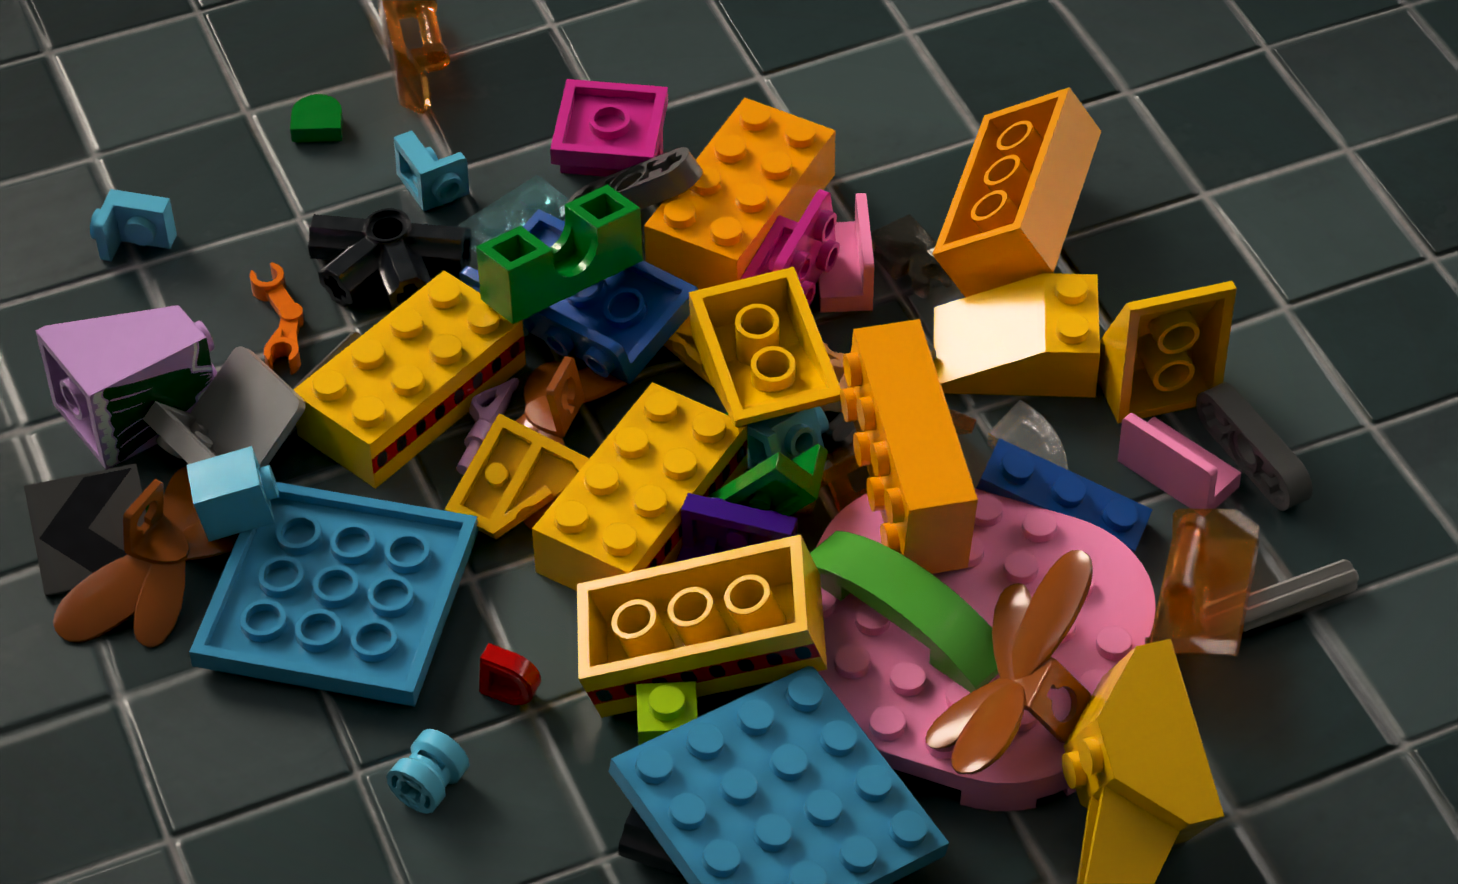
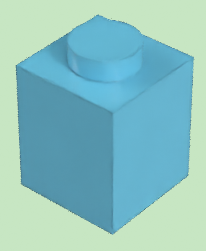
(232, 493)

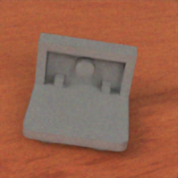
(238, 410)

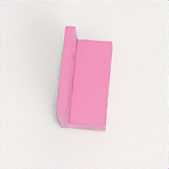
(851, 280)
(1175, 463)

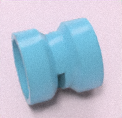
(427, 771)

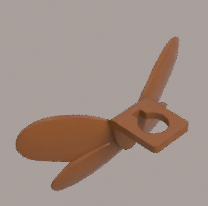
(554, 398)
(150, 576)
(1024, 638)

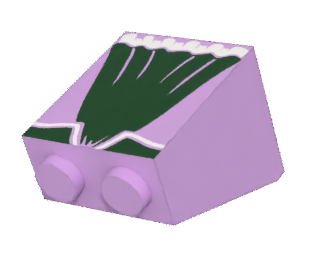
(116, 367)

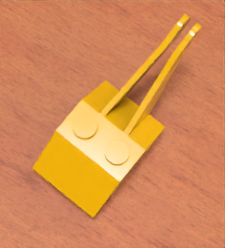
(1138, 769)

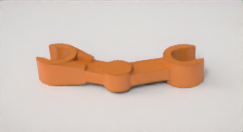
(284, 340)

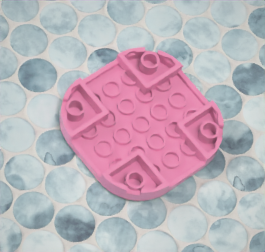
(898, 695)

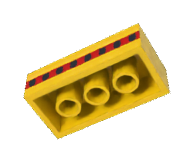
(408, 379)
(630, 493)
(704, 620)

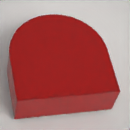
(507, 676)

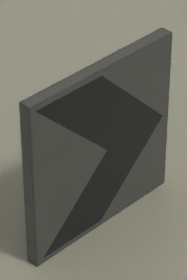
(80, 523)

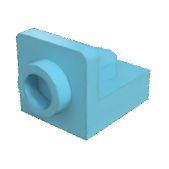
(427, 178)
(132, 219)

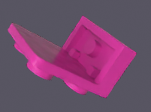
(804, 245)

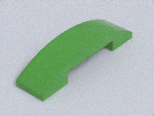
(913, 601)

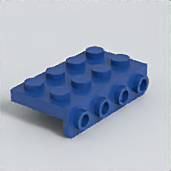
(612, 323)

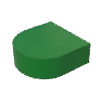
(316, 119)

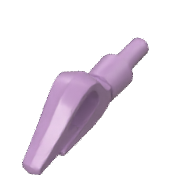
(484, 417)

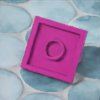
(608, 126)

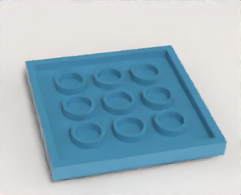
(337, 594)
(778, 794)

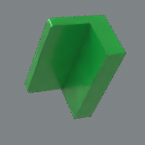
(778, 482)

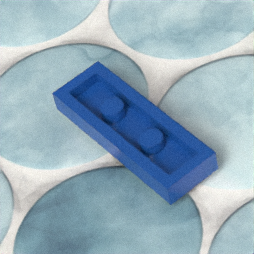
(1041, 483)

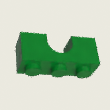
(597, 242)

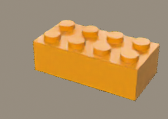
(752, 173)
(1017, 193)
(909, 446)

